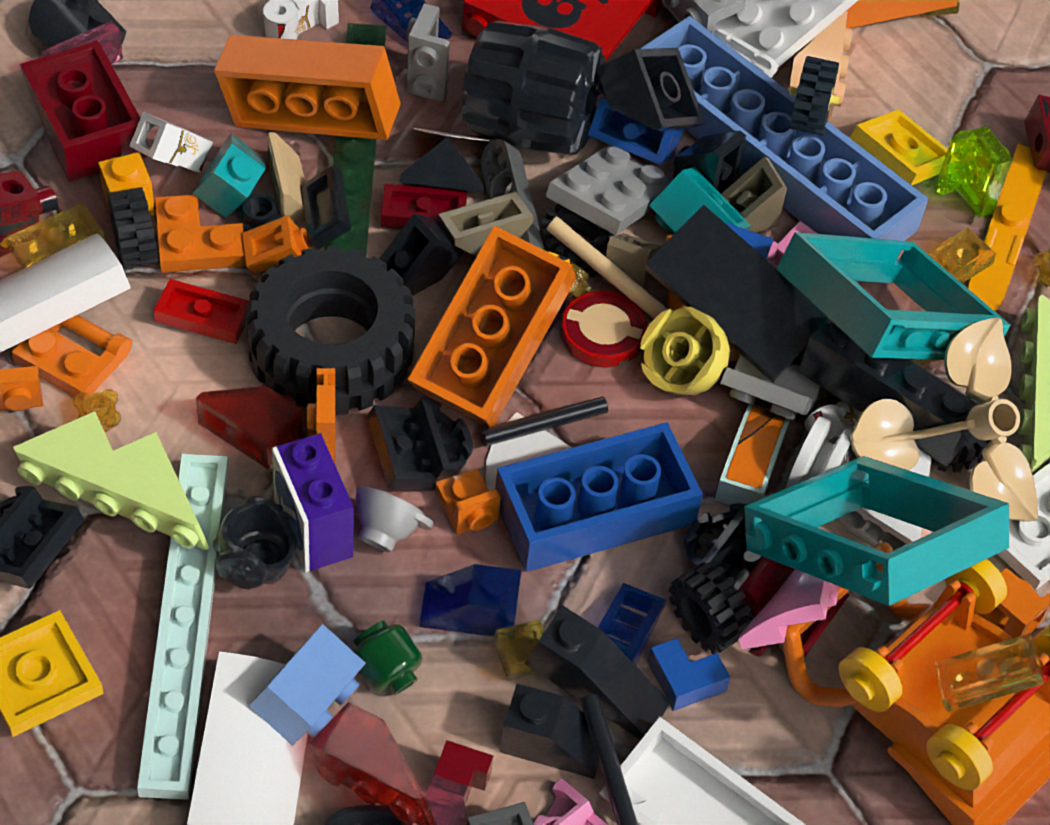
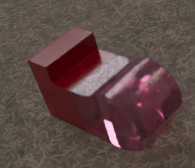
(452, 781)

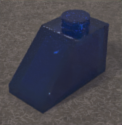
(472, 600)

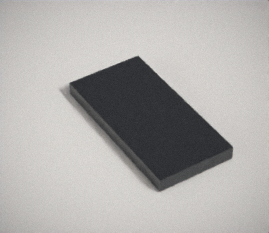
(738, 288)

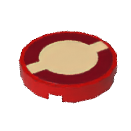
(603, 328)

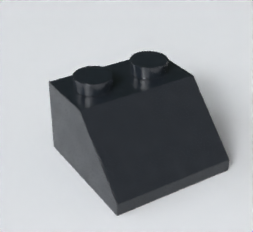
(651, 88)

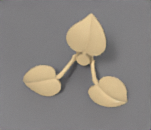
(982, 363)

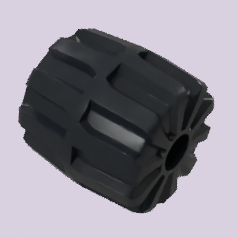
(532, 87)

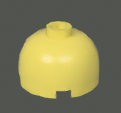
(684, 351)

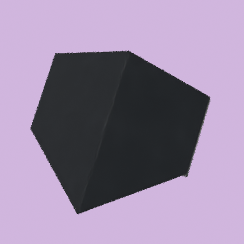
(444, 169)

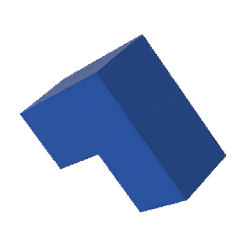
(684, 680)

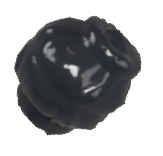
(254, 544)

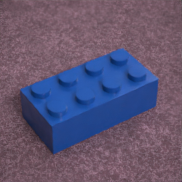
(597, 496)

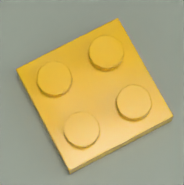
(901, 146)
(43, 674)

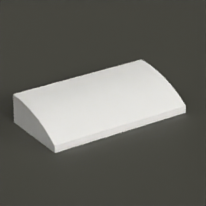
(58, 289)
(244, 764)
(683, 784)

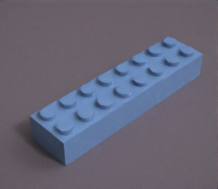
(828, 177)

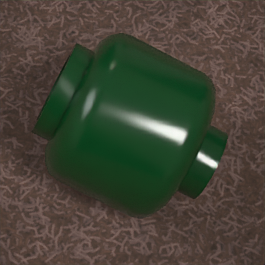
(388, 656)

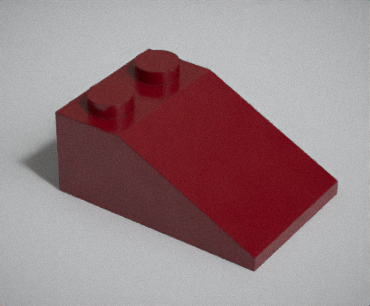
(82, 108)

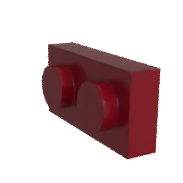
(403, 201)

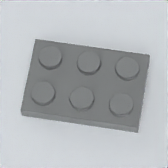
(609, 189)

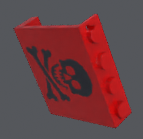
(594, 20)

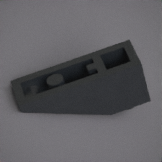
(589, 662)

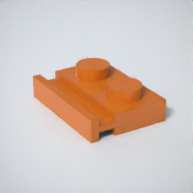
(322, 414)

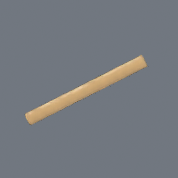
(605, 268)

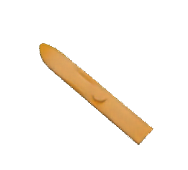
(1009, 227)

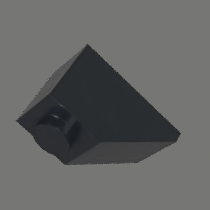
(714, 157)
(421, 253)
(548, 732)

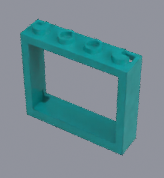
(826, 273)
(963, 524)

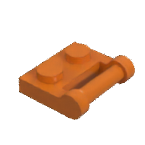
(69, 364)

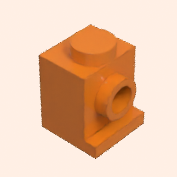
(1021, 609)

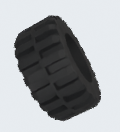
(331, 286)

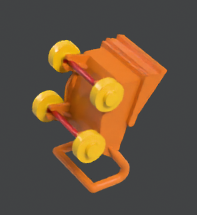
(969, 761)

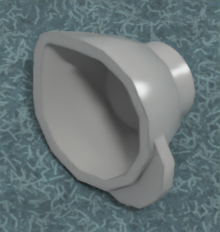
(387, 518)

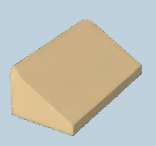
(286, 177)

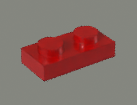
(201, 311)

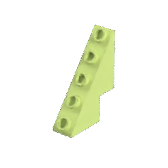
(1036, 385)
(124, 481)

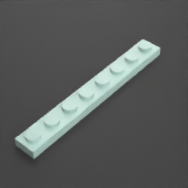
(183, 639)

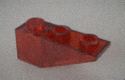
(364, 756)

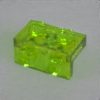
(975, 167)

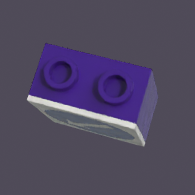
(314, 501)

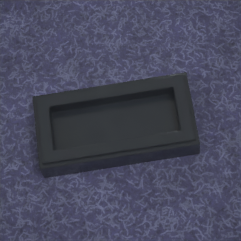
(325, 207)

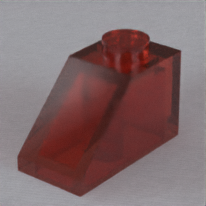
(251, 419)

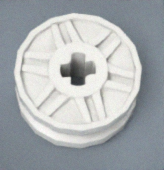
(820, 455)

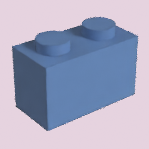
(308, 685)

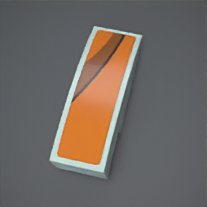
(752, 456)

